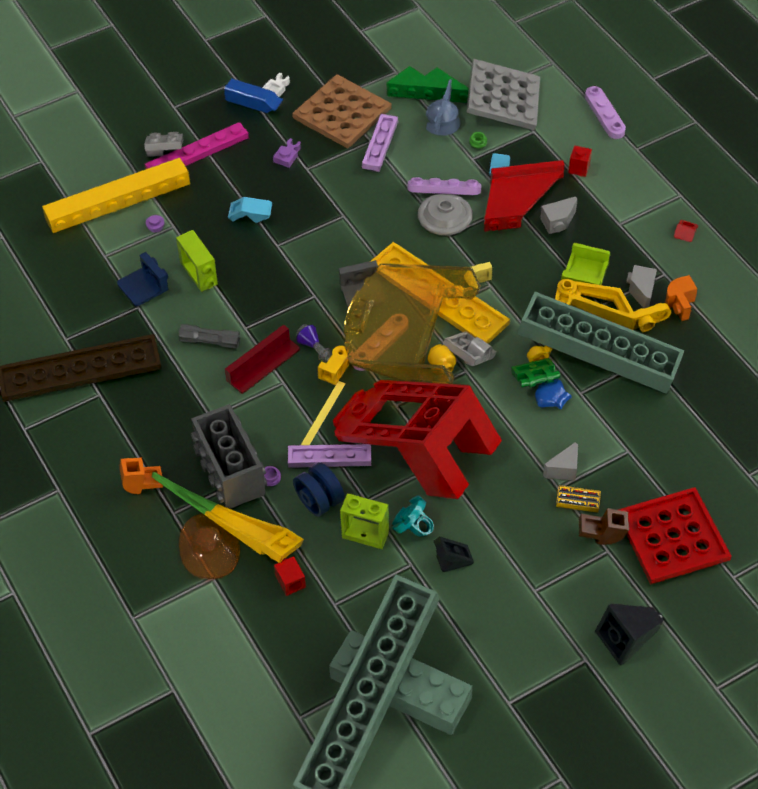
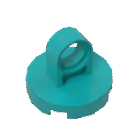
(411, 516)

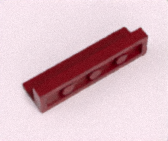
(261, 360)

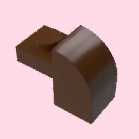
(606, 529)

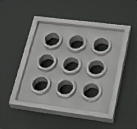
(494, 97)

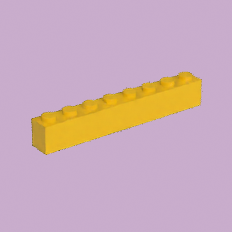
(116, 195)

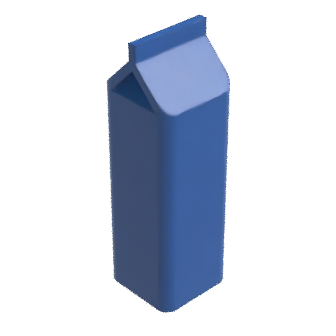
(251, 96)

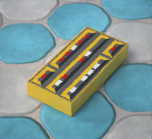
(578, 499)

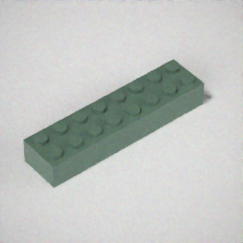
(600, 342)

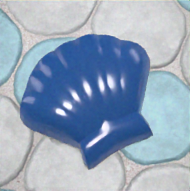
(552, 394)

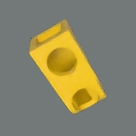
(335, 367)

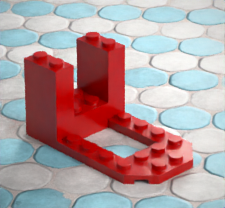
(446, 415)

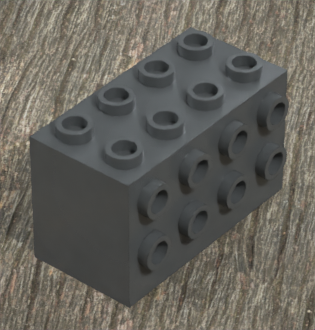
(228, 457)

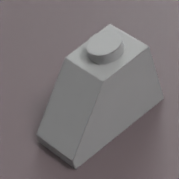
(558, 215)
(642, 284)

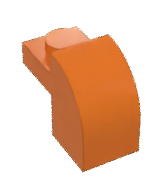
(680, 294)
(136, 476)

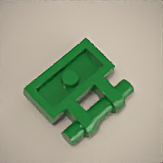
(535, 372)

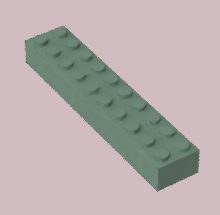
(368, 687)

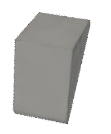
(563, 465)

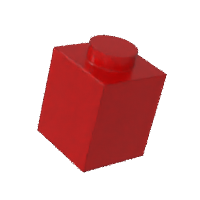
(580, 161)
(290, 576)

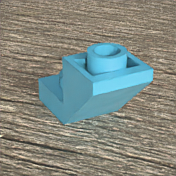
(253, 208)

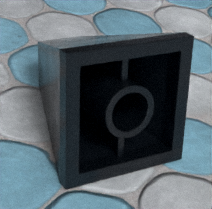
(627, 629)

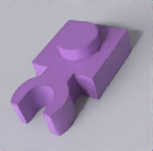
(287, 155)

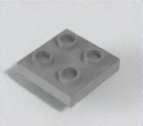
(156, 143)
(469, 348)

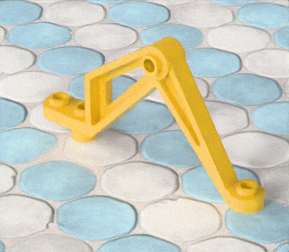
(570, 293)

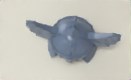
(443, 115)

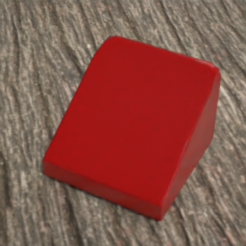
(685, 230)

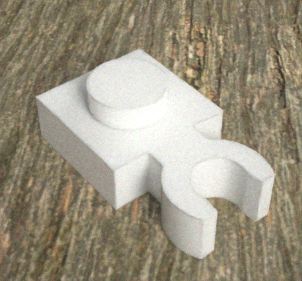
(277, 85)

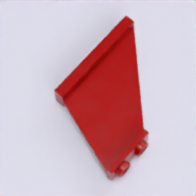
(516, 191)

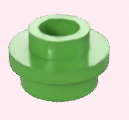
(478, 140)

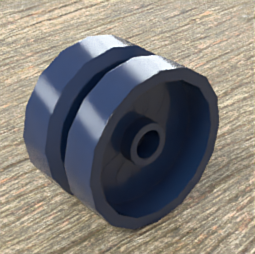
(318, 489)

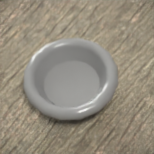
(445, 214)

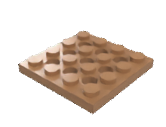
(330, 111)

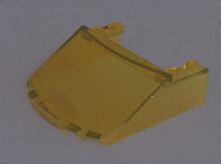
(396, 316)

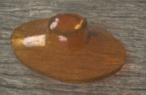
(208, 548)

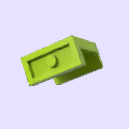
(586, 264)

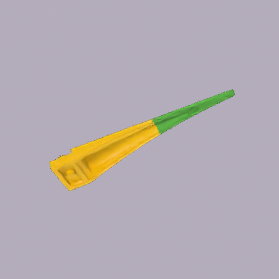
(257, 534)

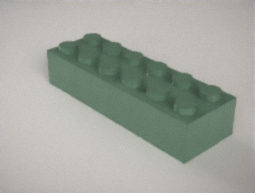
(422, 691)

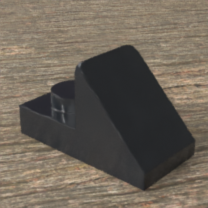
(452, 554)

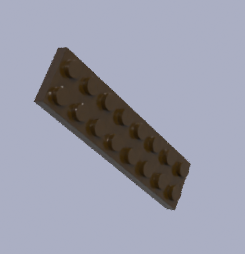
(79, 367)

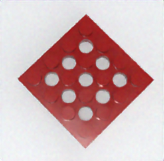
(676, 564)

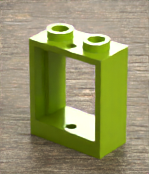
(197, 260)
(354, 528)

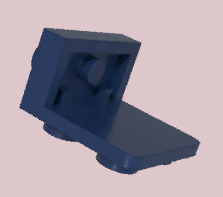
(145, 282)

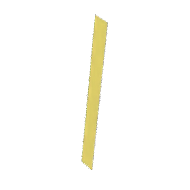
(323, 413)

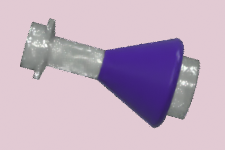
(308, 336)

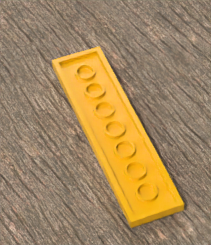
(466, 315)

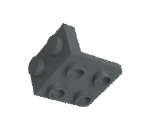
(352, 278)

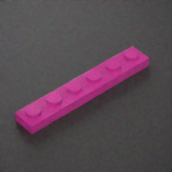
(204, 146)

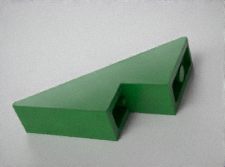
(429, 87)

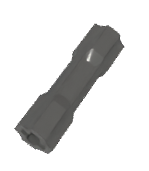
(195, 334)

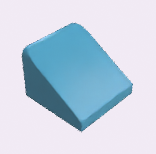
(499, 160)

